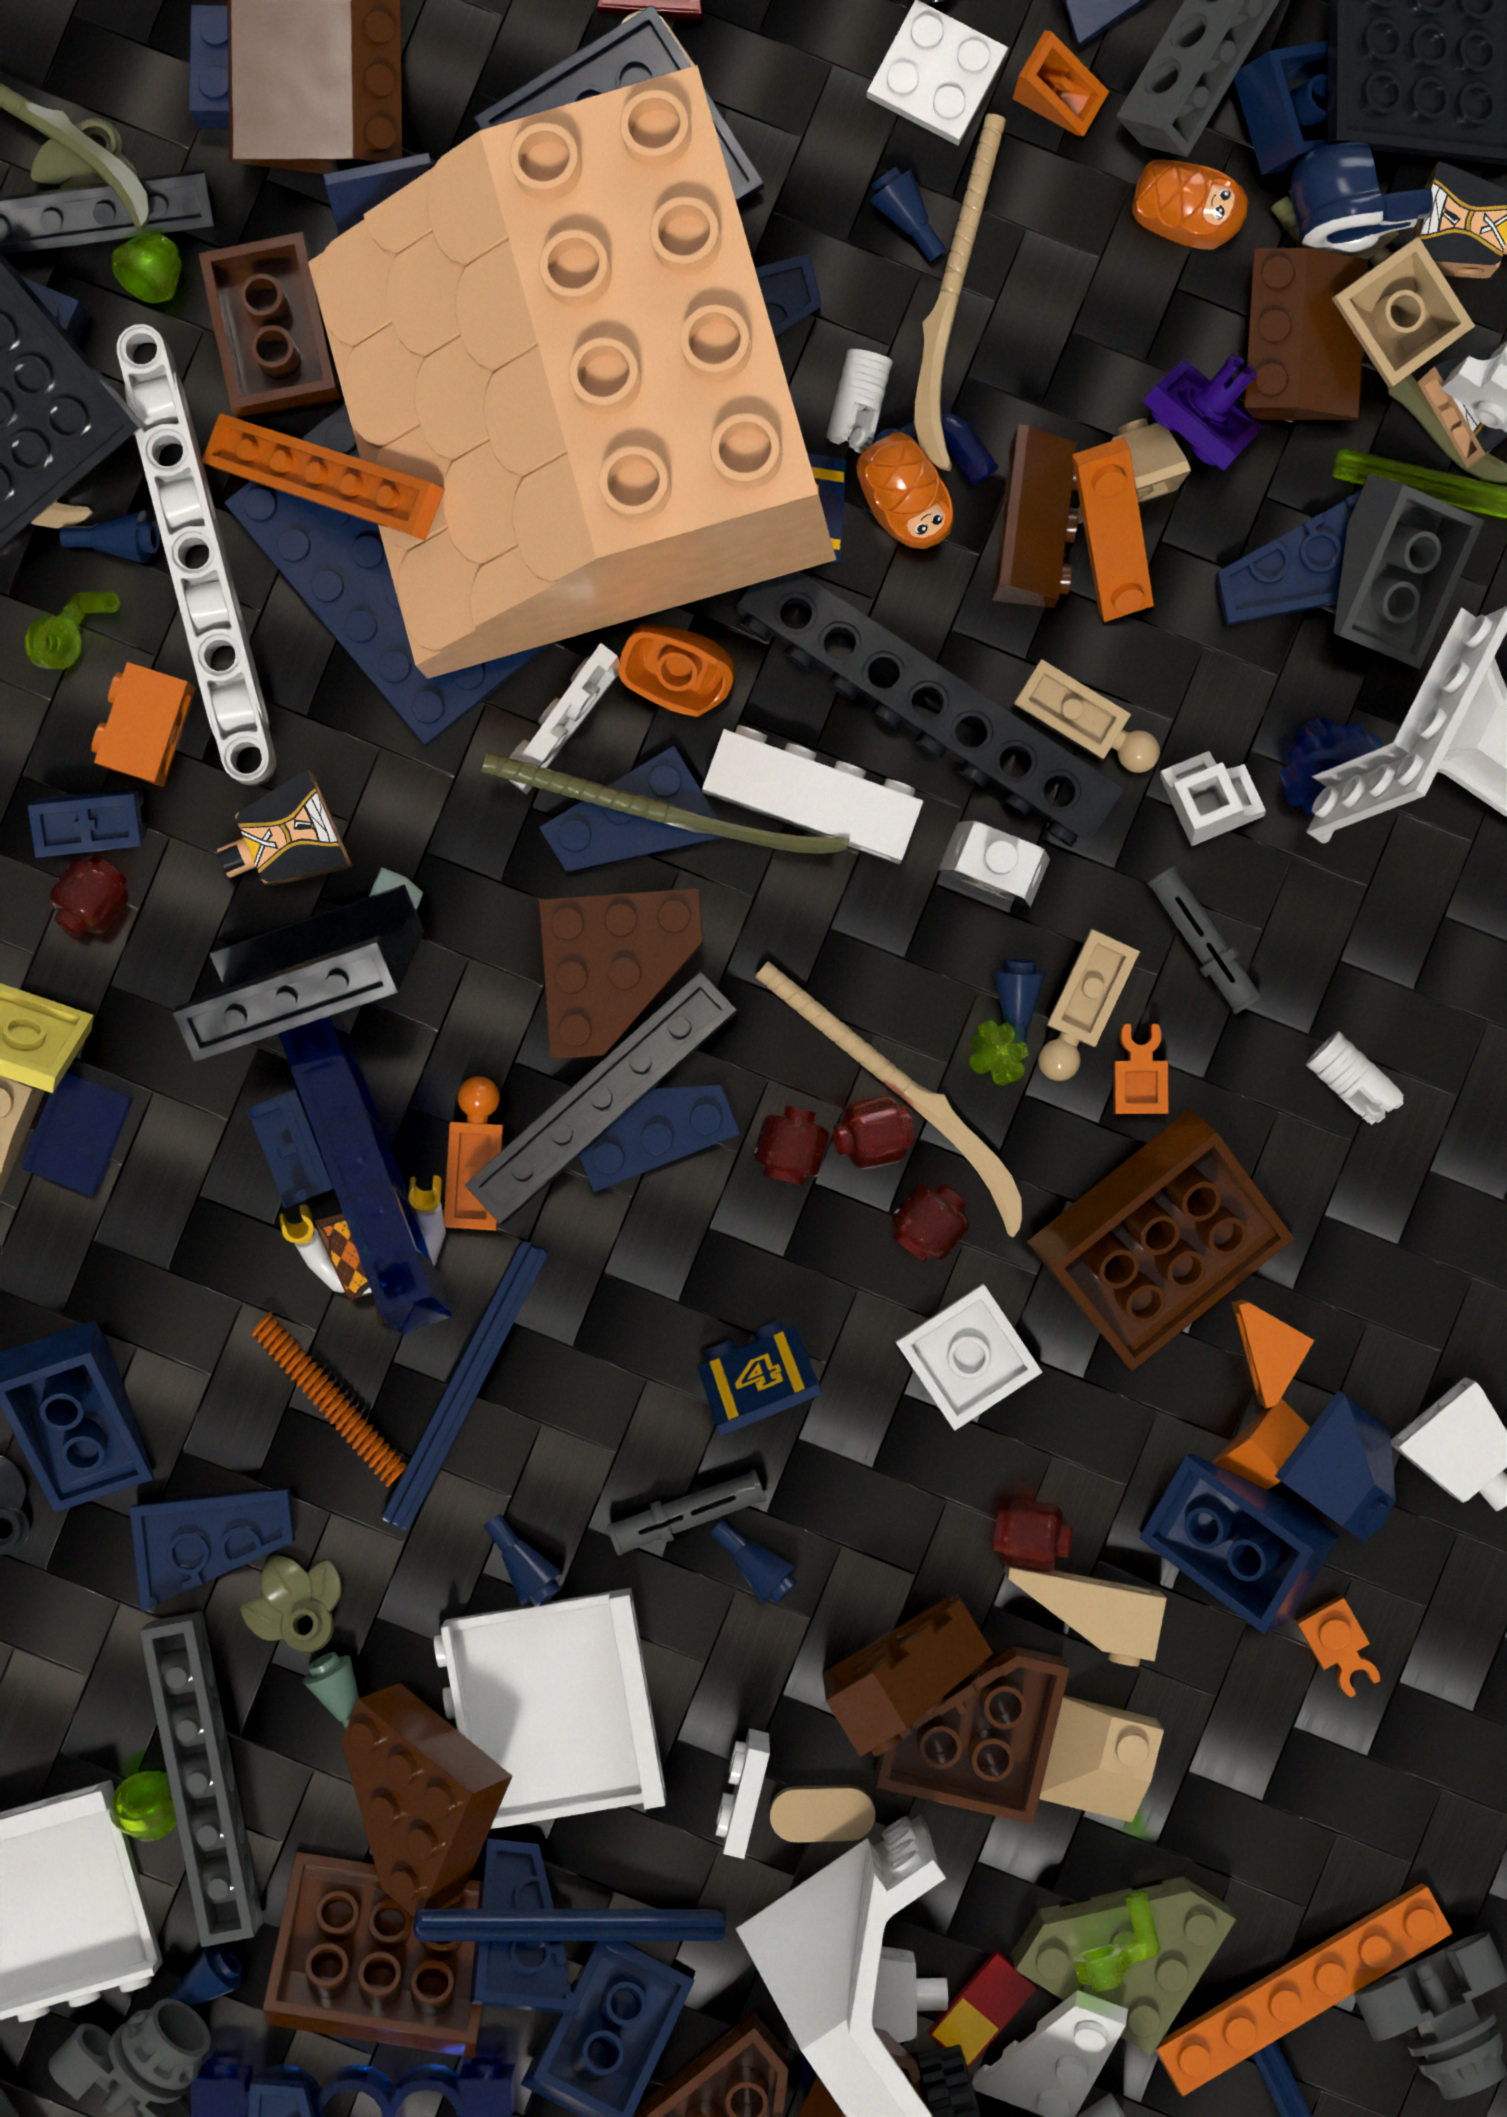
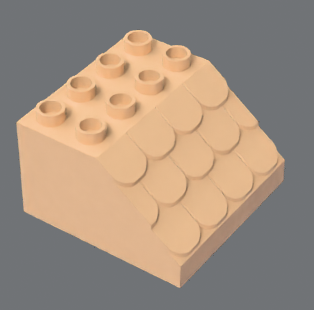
(582, 370)

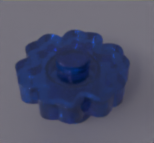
(1319, 748)

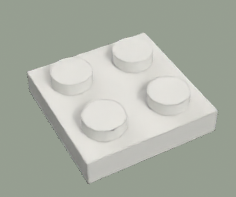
(937, 72)
(968, 1356)
(738, 1810)

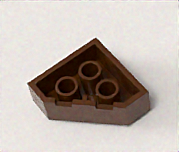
(611, 962)
(905, 1675)
(986, 1741)
(420, 1796)
(733, 2078)

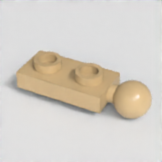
(1085, 718)
(1086, 1002)

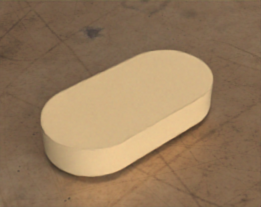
(822, 1813)

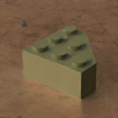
(1189, 1931)

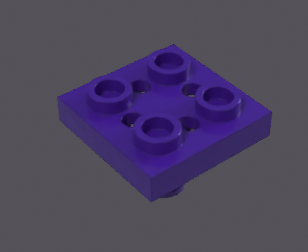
(1206, 410)

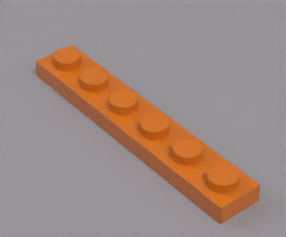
(323, 476)
(1302, 1989)

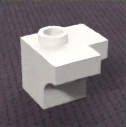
(1482, 387)
(1211, 797)

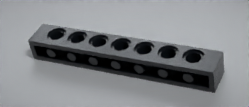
(1091, 791)

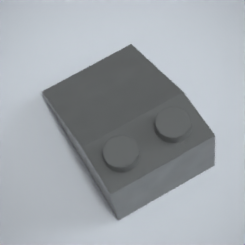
(1400, 568)

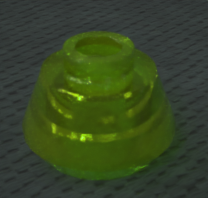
(148, 267)
(144, 1806)

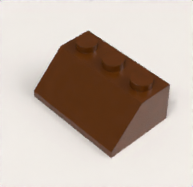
(1299, 339)
(1036, 520)

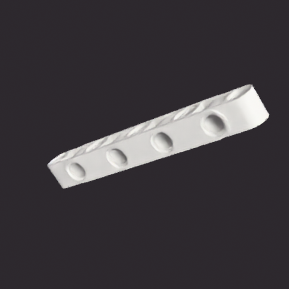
(189, 519)

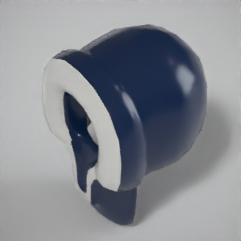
(1341, 202)

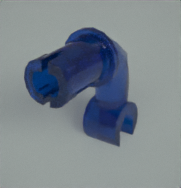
(961, 443)

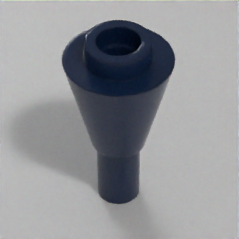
(902, 203)
(126, 536)
(1018, 993)
(763, 1570)
(529, 1571)
(211, 1976)

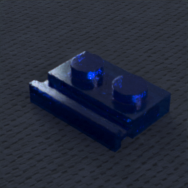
(77, 1134)

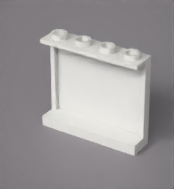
(556, 1704)
(69, 1906)

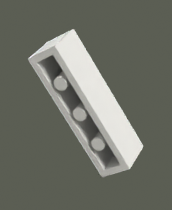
(812, 795)

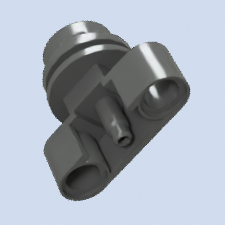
(1436, 1997)
(141, 2065)

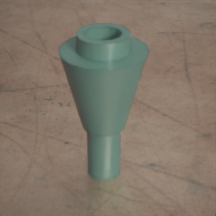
(334, 1685)

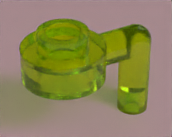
(63, 631)
(1106, 1964)

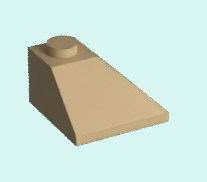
(1403, 312)
(1156, 460)
(1101, 1758)

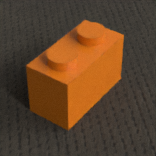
(143, 723)

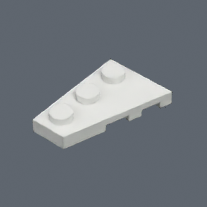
(567, 713)
(1059, 2060)

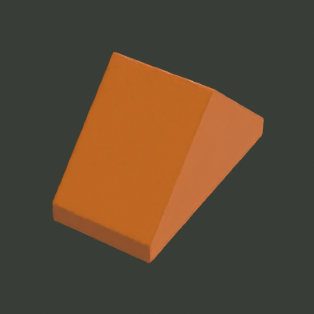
(1059, 86)
(1271, 1351)
(1264, 1445)

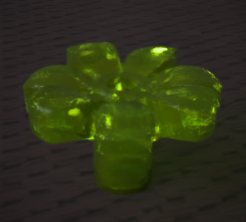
(998, 1052)

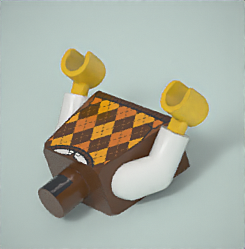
(331, 1250)

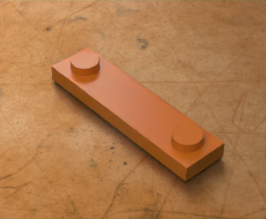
(1113, 529)

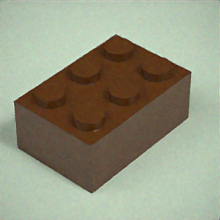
(269, 327)

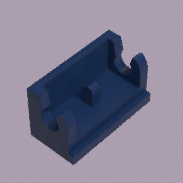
(87, 822)
(290, 1148)

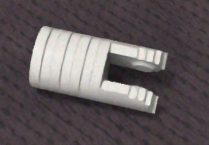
(859, 399)
(1355, 1078)

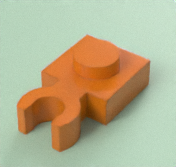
(1140, 1082)
(1336, 1638)

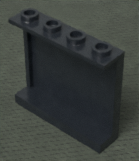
(304, 973)

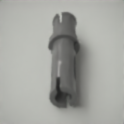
(1239, 993)
(685, 1512)

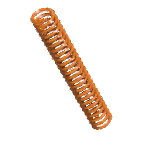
(332, 1405)

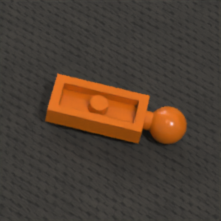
(469, 1151)

